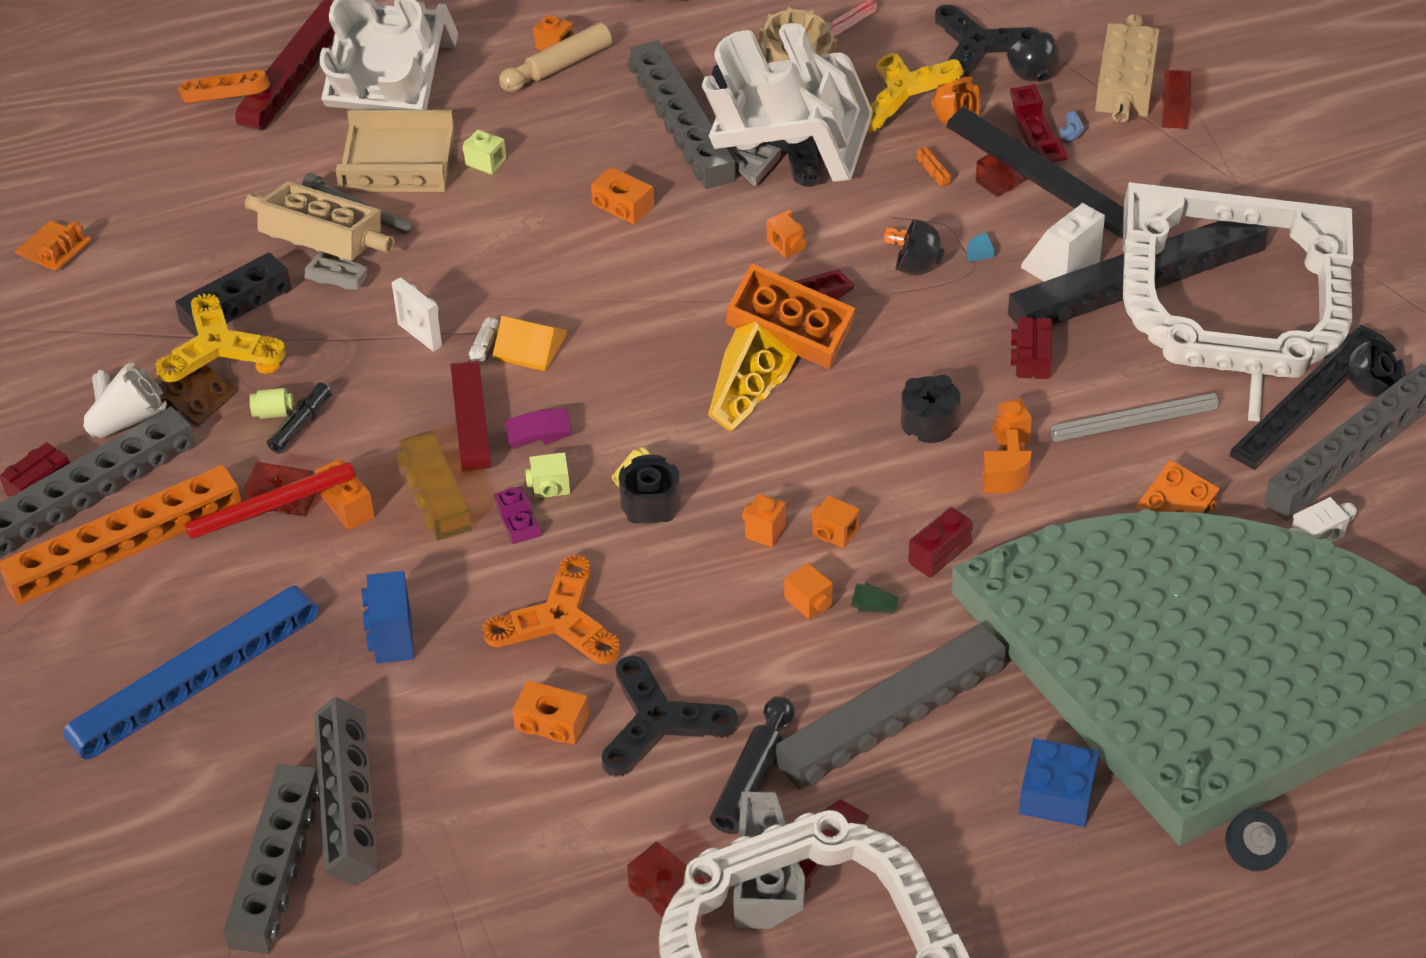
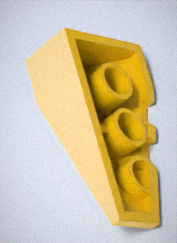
(749, 371)

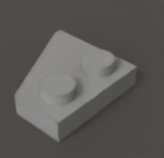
(756, 161)
(333, 270)

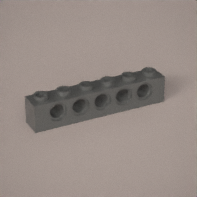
(345, 792)
(273, 859)

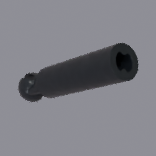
(752, 764)

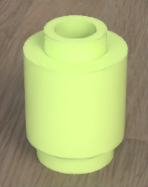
(271, 403)

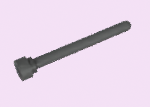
(316, 182)

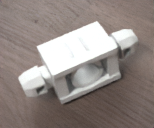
(1324, 519)

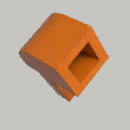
(1006, 469)

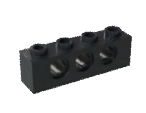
(240, 290)

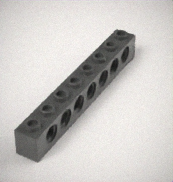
(681, 114)
(1348, 445)
(92, 478)

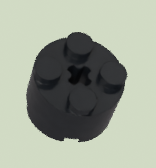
(930, 408)
(649, 489)

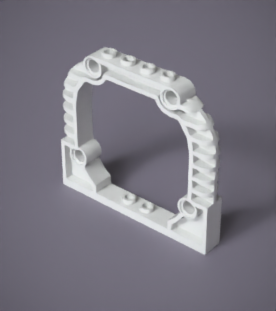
(1319, 229)
(803, 840)

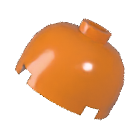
(953, 96)

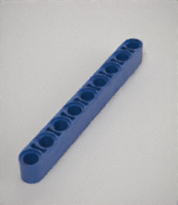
(190, 672)

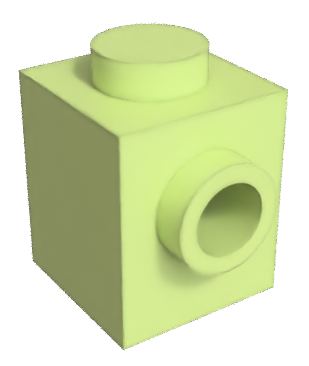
(484, 151)
(548, 475)

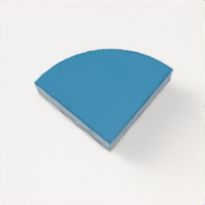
(979, 248)

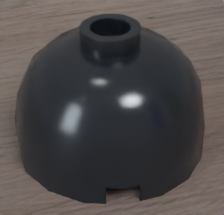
(1035, 58)
(919, 249)
(1375, 367)

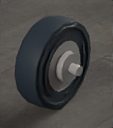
(1256, 840)

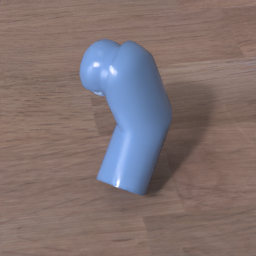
(1074, 127)

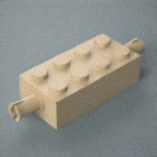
(1127, 69)
(319, 221)

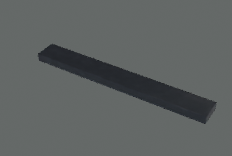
(1035, 167)
(1299, 403)

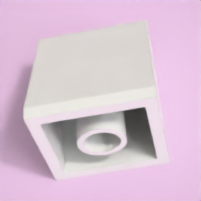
(1067, 245)

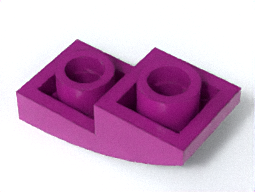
(538, 425)
(517, 514)

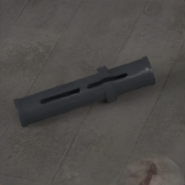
(306, 409)

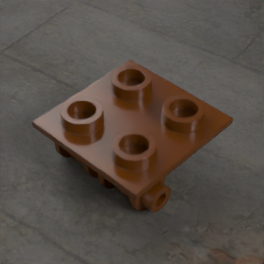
(197, 394)

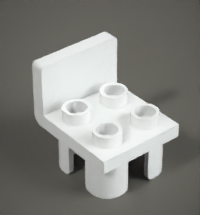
(384, 54)
(789, 99)

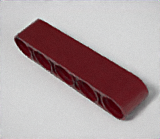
(470, 416)

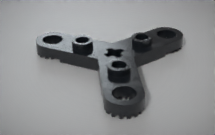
(967, 32)
(802, 160)
(676, 718)

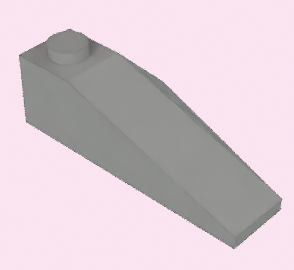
(774, 895)

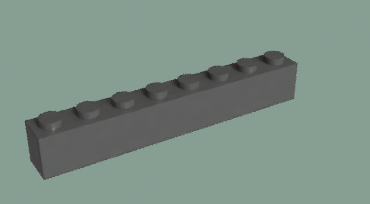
(890, 706)

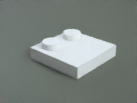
(417, 313)

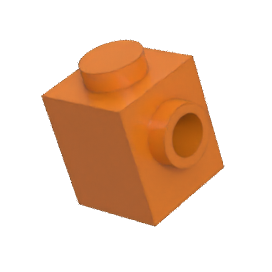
(551, 31)
(764, 520)
(835, 521)
(808, 591)

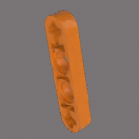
(224, 86)

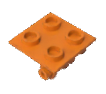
(54, 244)
(1179, 491)

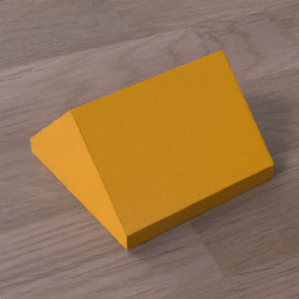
(527, 343)

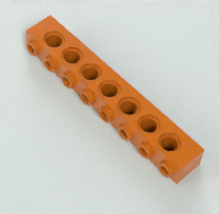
(116, 535)

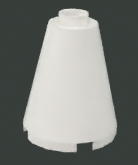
(125, 402)

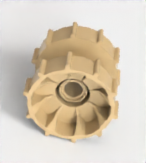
(816, 28)

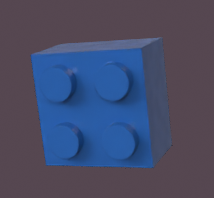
(388, 617)
(1058, 782)

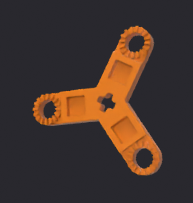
(572, 627)

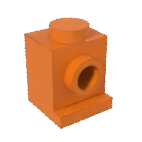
(785, 234)
(1012, 416)

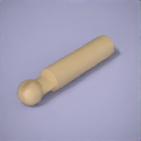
(556, 57)

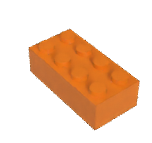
(793, 313)

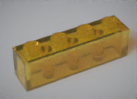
(434, 485)

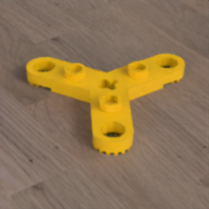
(903, 83)
(216, 341)

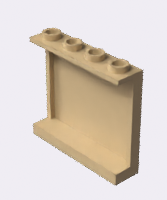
(396, 151)

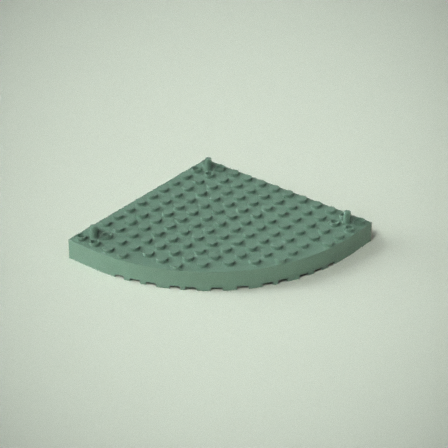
(1206, 652)

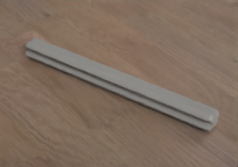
(1134, 417)

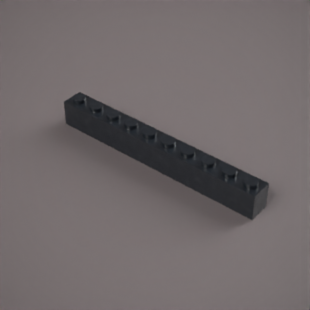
(1103, 282)

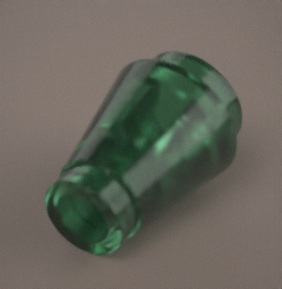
(873, 599)

